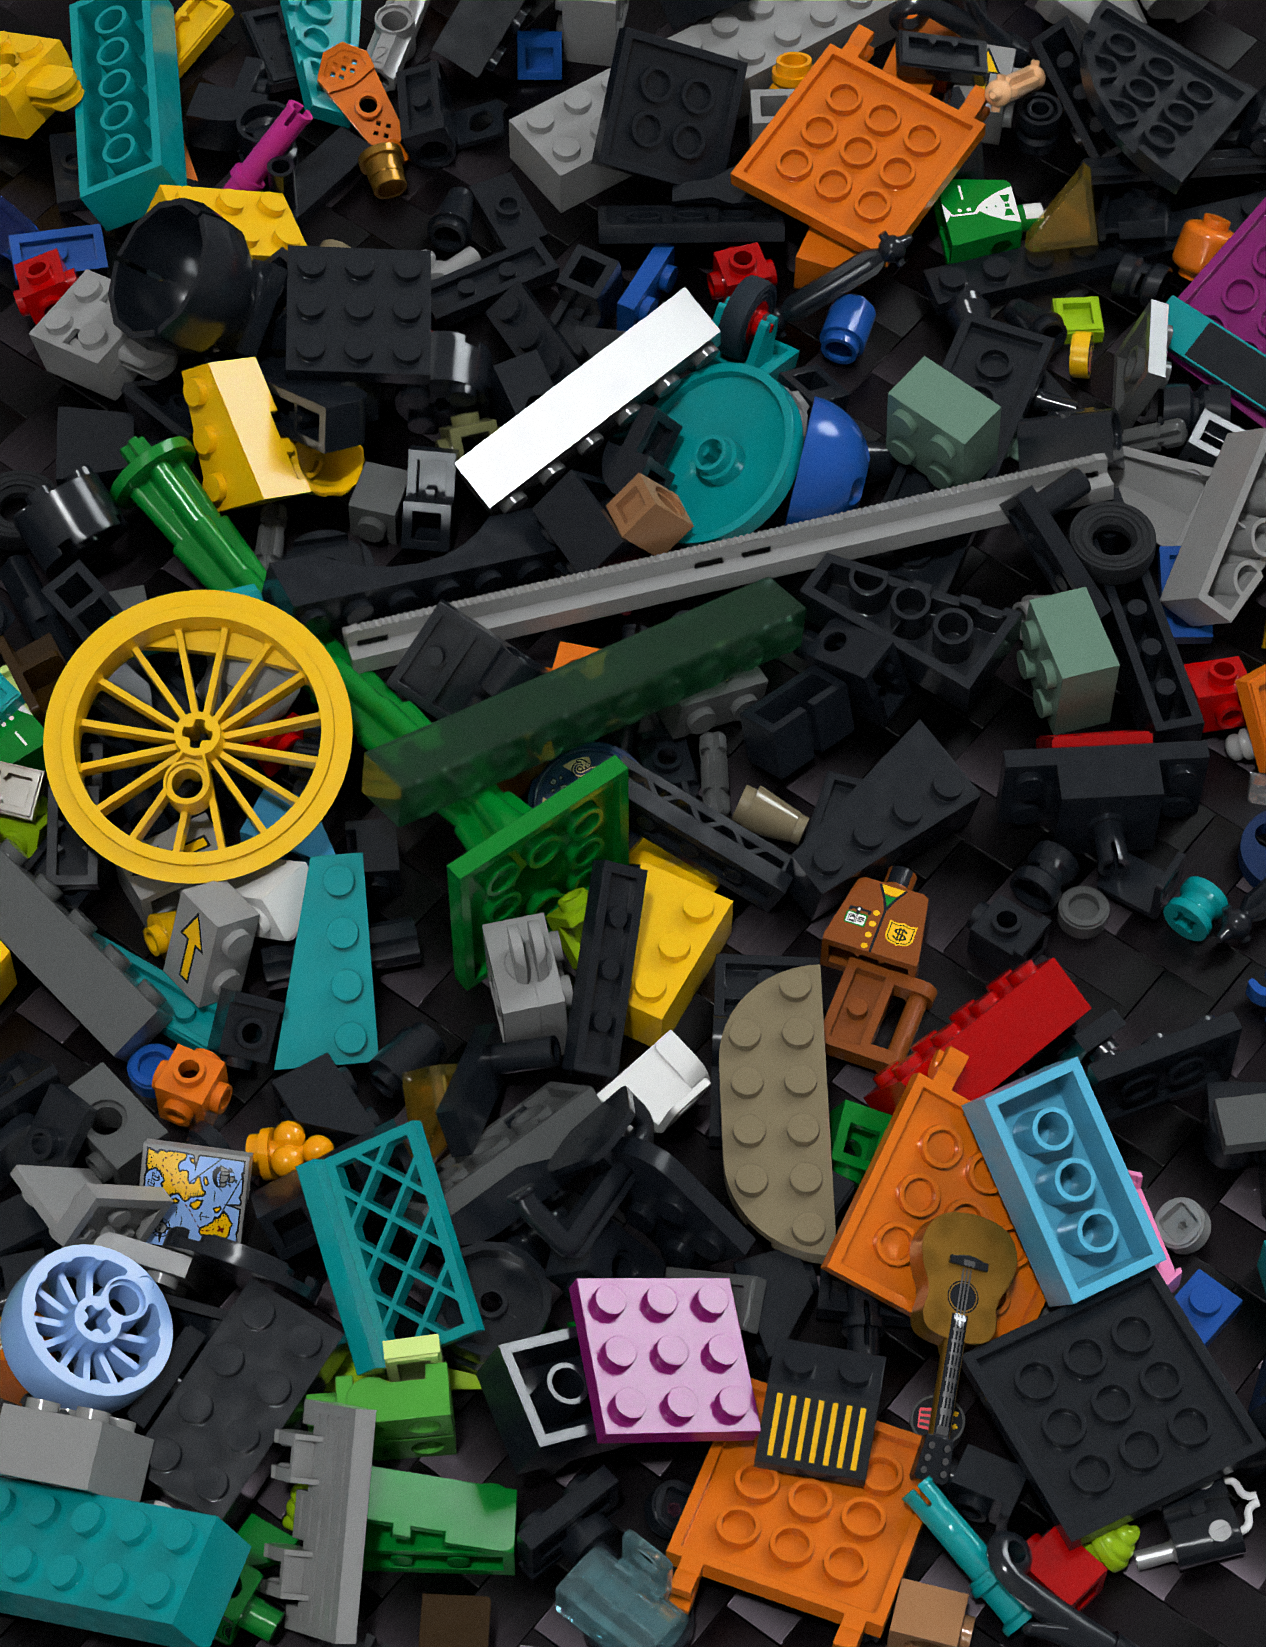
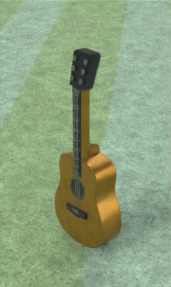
(959, 1276)

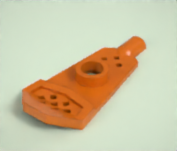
(354, 88)

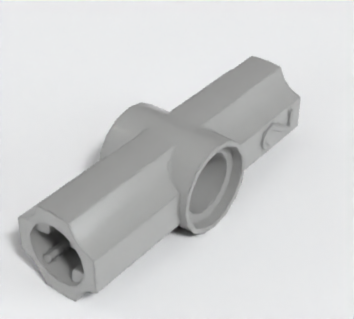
(395, 37)

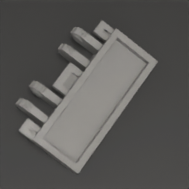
(327, 1517)

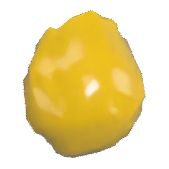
(327, 473)

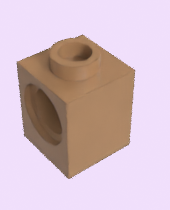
(649, 515)
(930, 1617)

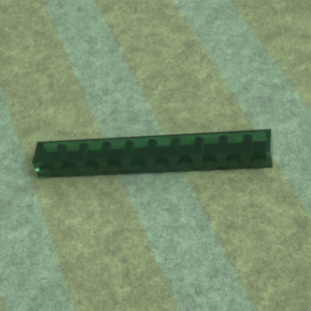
(581, 701)

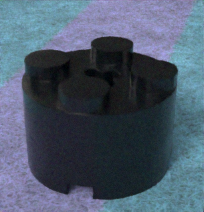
(457, 384)
(69, 521)

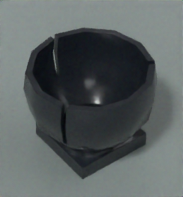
(209, 286)

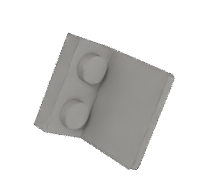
(83, 1208)

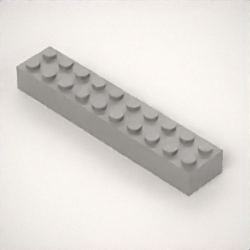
(559, 136)

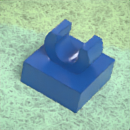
(539, 54)

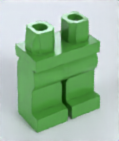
(411, 1415)

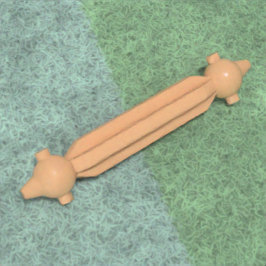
(1014, 85)

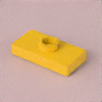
(196, 27)

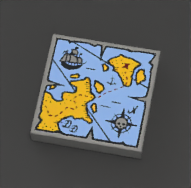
(206, 1185)

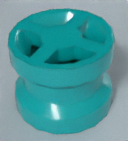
(1195, 908)

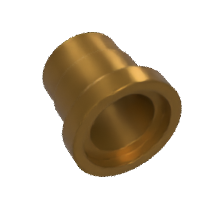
(384, 169)

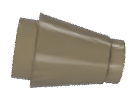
(769, 816)

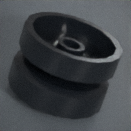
(502, 1282)

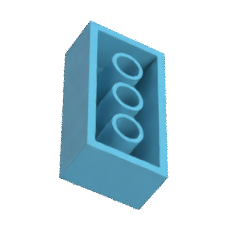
(1064, 1182)

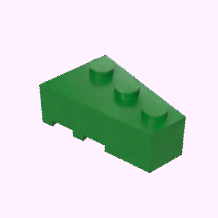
(439, 1525)

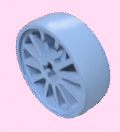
(69, 1321)

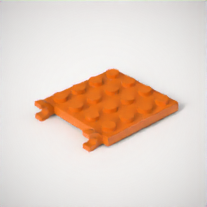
(860, 148)
(919, 1171)
(802, 1537)

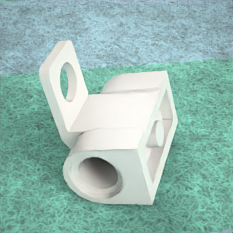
(665, 1079)

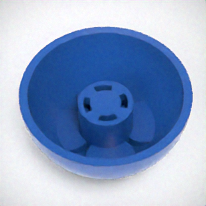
(830, 465)

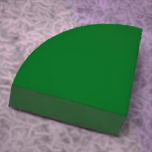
(256, 1533)

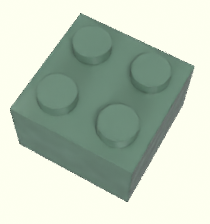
(942, 426)
(1068, 661)

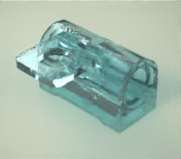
(623, 1599)

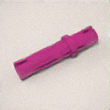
(275, 142)

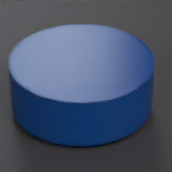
(142, 1067)

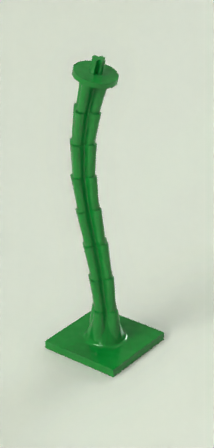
(515, 853)

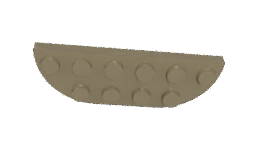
(779, 1114)

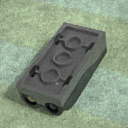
(505, 1159)

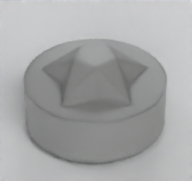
(1183, 1225)

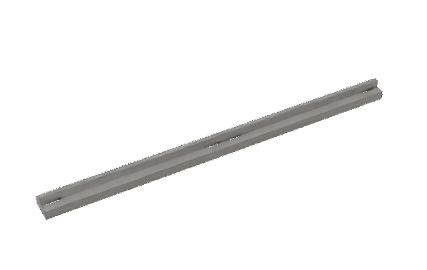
(674, 575)

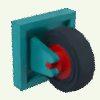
(751, 329)

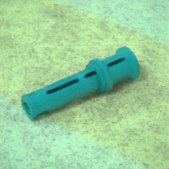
(967, 1552)

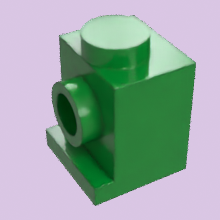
(862, 1131)

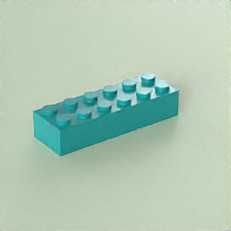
(130, 105)
(115, 1564)

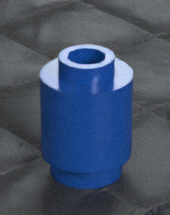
(847, 328)

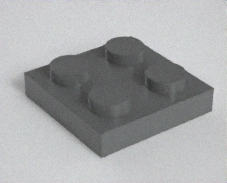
(1142, 364)

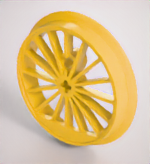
(220, 627)

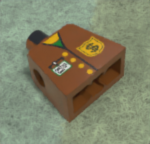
(879, 924)

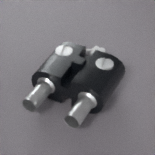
(1201, 1527)

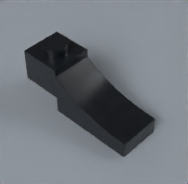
(69, 859)

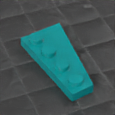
(311, 30)
(331, 970)

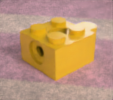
(34, 82)

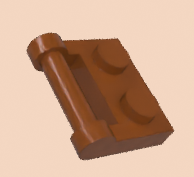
(860, 1010)

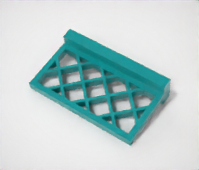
(347, 1252)

